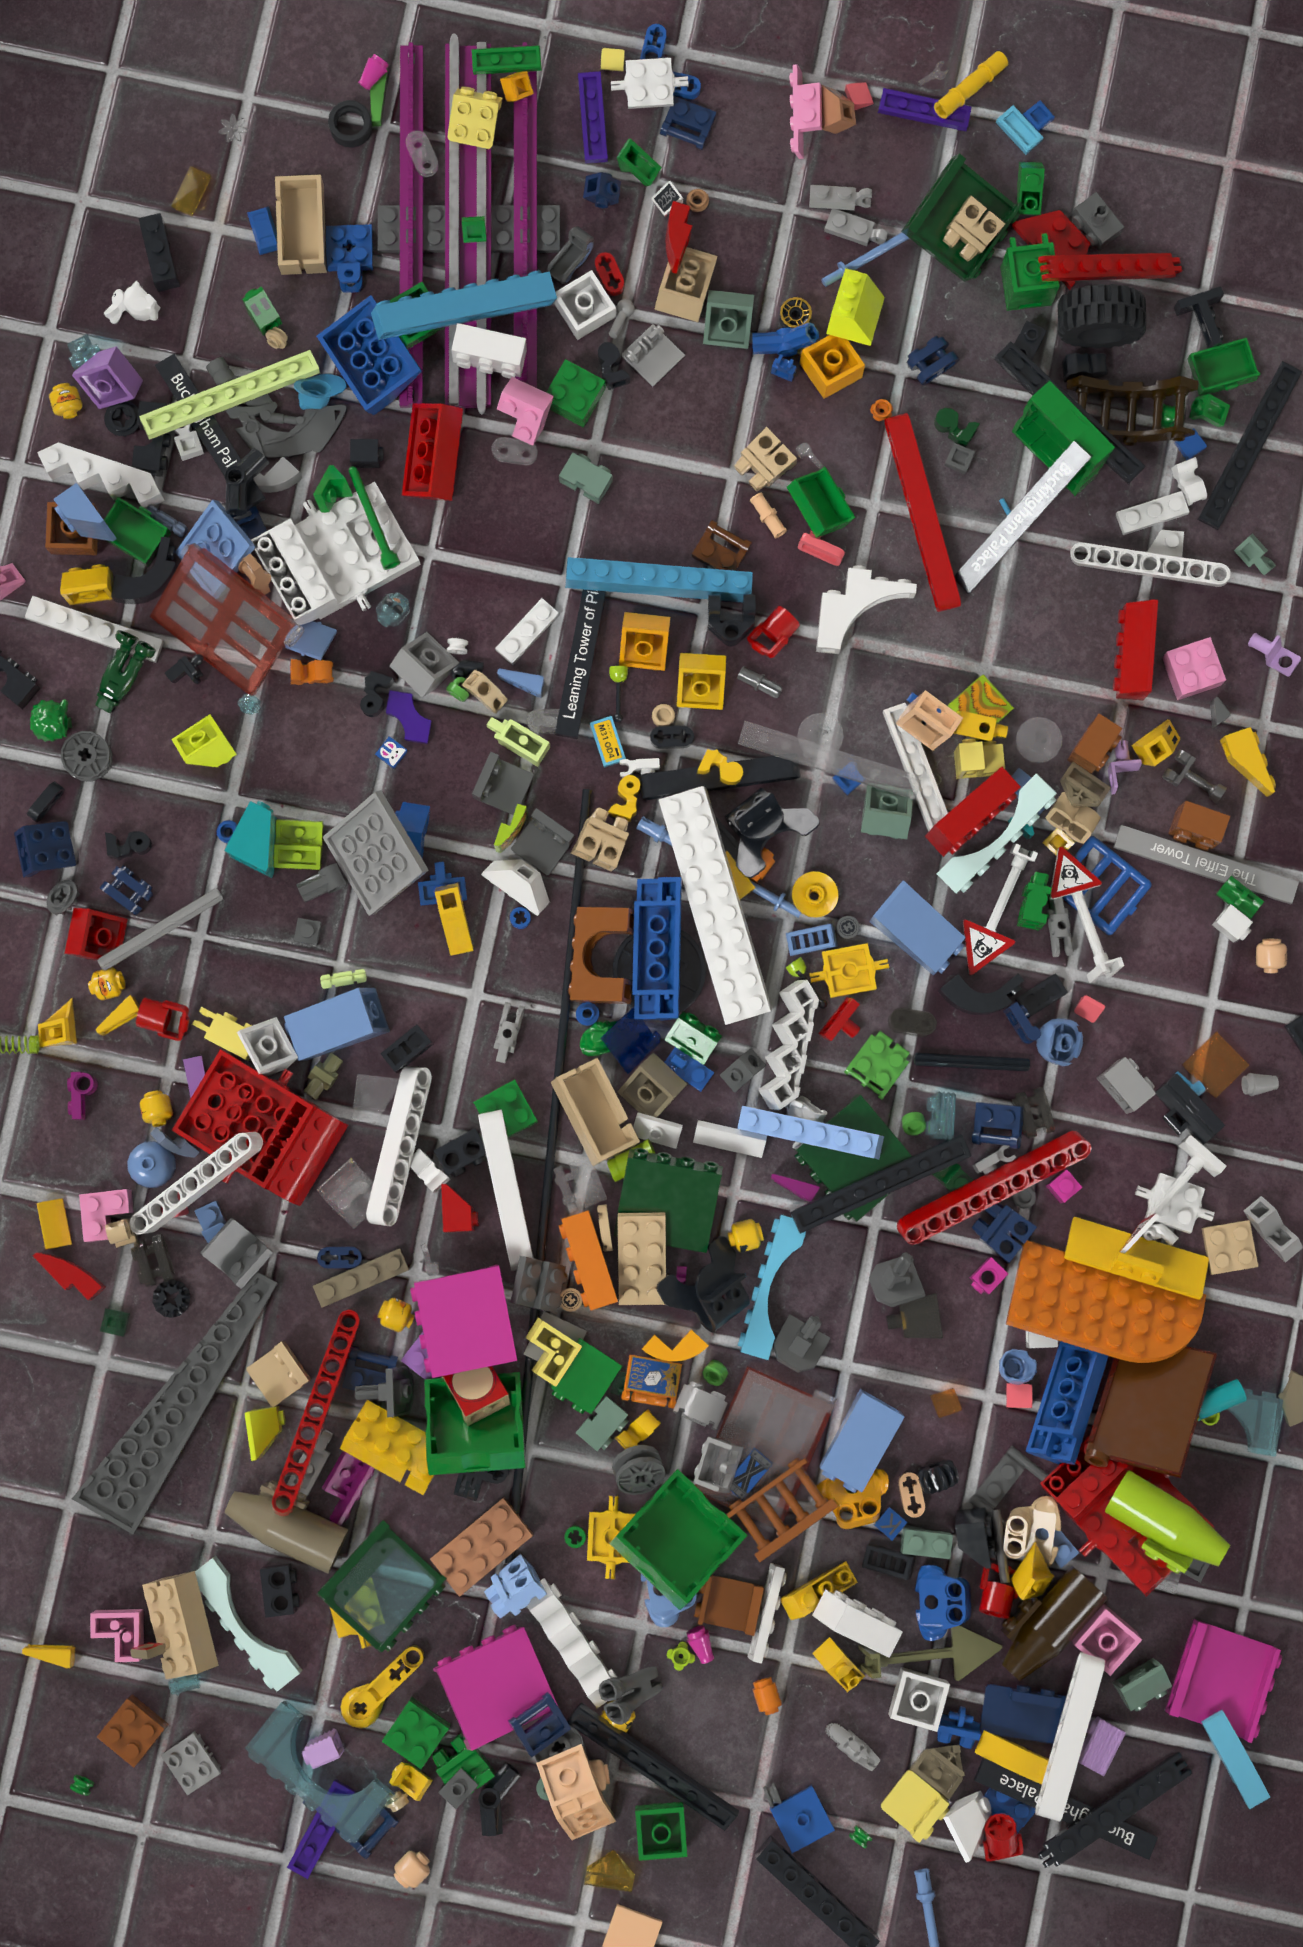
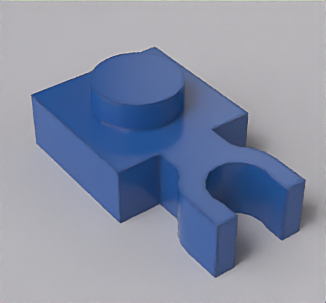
(783, 368)

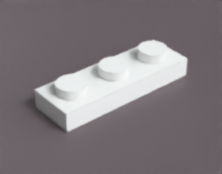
(1152, 513)
(527, 631)

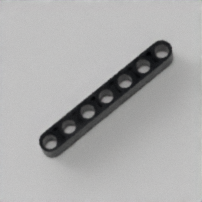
(755, 772)

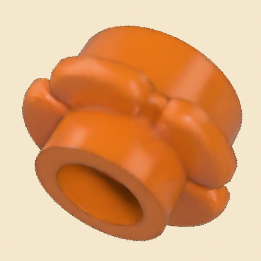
(881, 404)

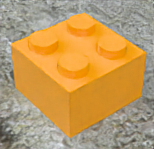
(831, 364)

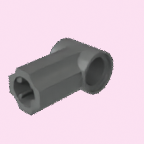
(327, 880)

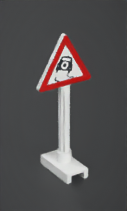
(1071, 879)
(983, 942)
(1200, 1158)

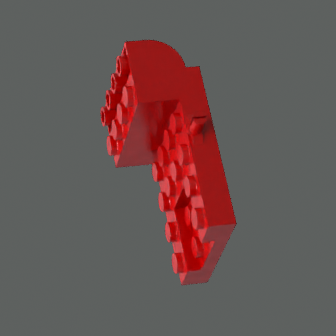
(293, 1130)
(1084, 1495)

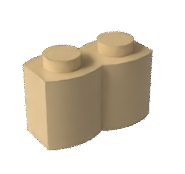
(1074, 820)

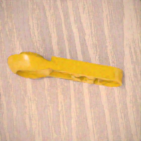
(376, 1692)

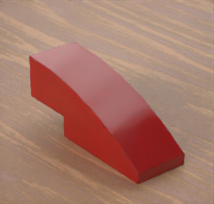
(677, 234)
(70, 1275)

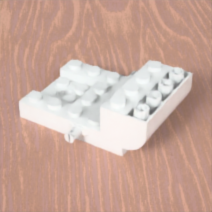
(332, 556)

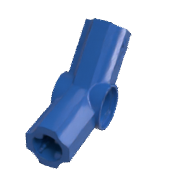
(785, 340)

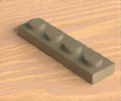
(361, 1278)

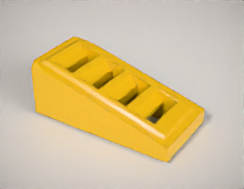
(122, 1014)
(56, 1654)

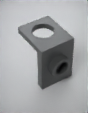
(741, 1070)
(458, 1788)

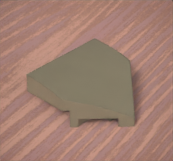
(1083, 787)
(1293, 1399)
(940, 1769)

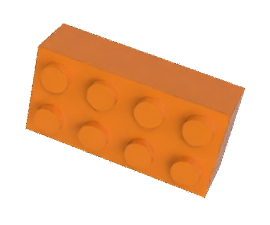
(589, 1260)

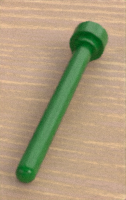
(388, 558)

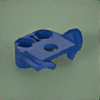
(935, 1622)

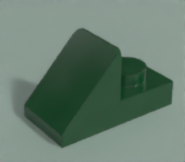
(952, 1177)

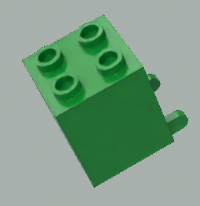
(1023, 278)

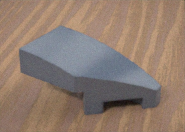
(178, 1145)

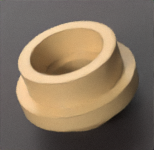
(276, 338)
(398, 1801)

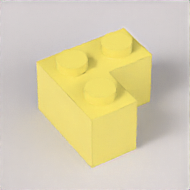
(978, 758)
(557, 1354)

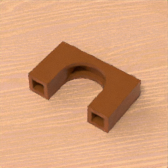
(591, 926)

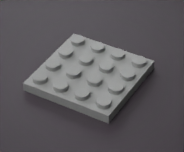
(375, 853)

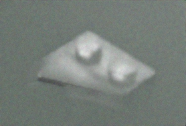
(372, 1097)

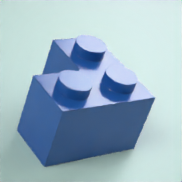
(415, 822)

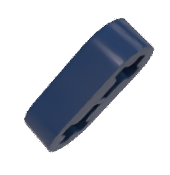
(339, 1263)

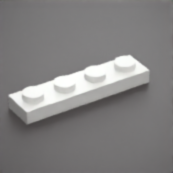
(769, 1603)

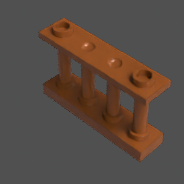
(803, 1518)

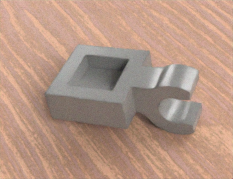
(988, 1163)

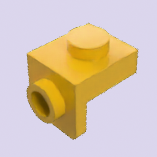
(410, 1780)

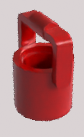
(778, 628)
(157, 1016)
(996, 1597)
(1001, 1838)

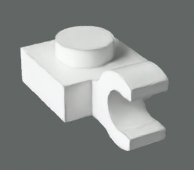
(644, 766)

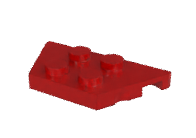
(1060, 231)

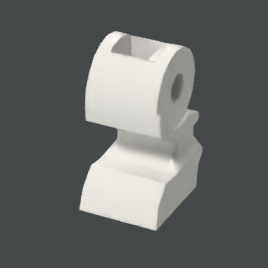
(1190, 484)
(427, 1171)

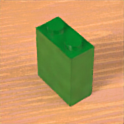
(586, 1378)

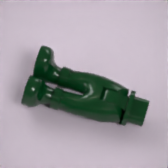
(116, 683)

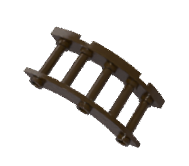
(1133, 391)

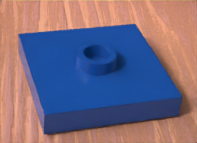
(802, 1819)

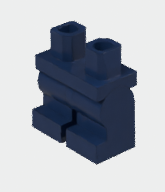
(1000, 1231)

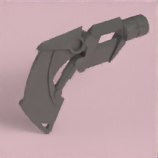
(309, 434)

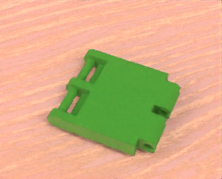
(879, 1063)

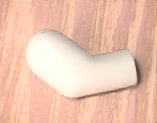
(1158, 1231)

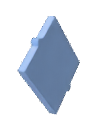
(314, 640)

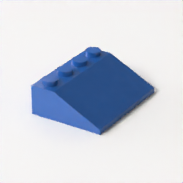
(370, 366)

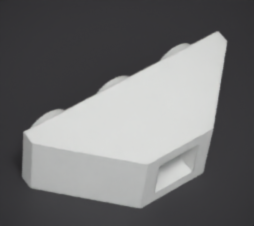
(519, 882)

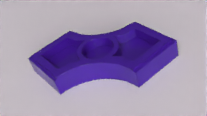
(415, 726)

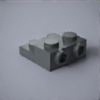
(538, 1284)

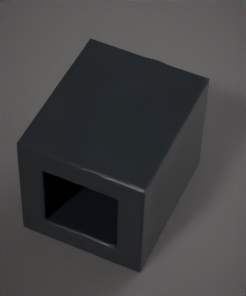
(366, 453)

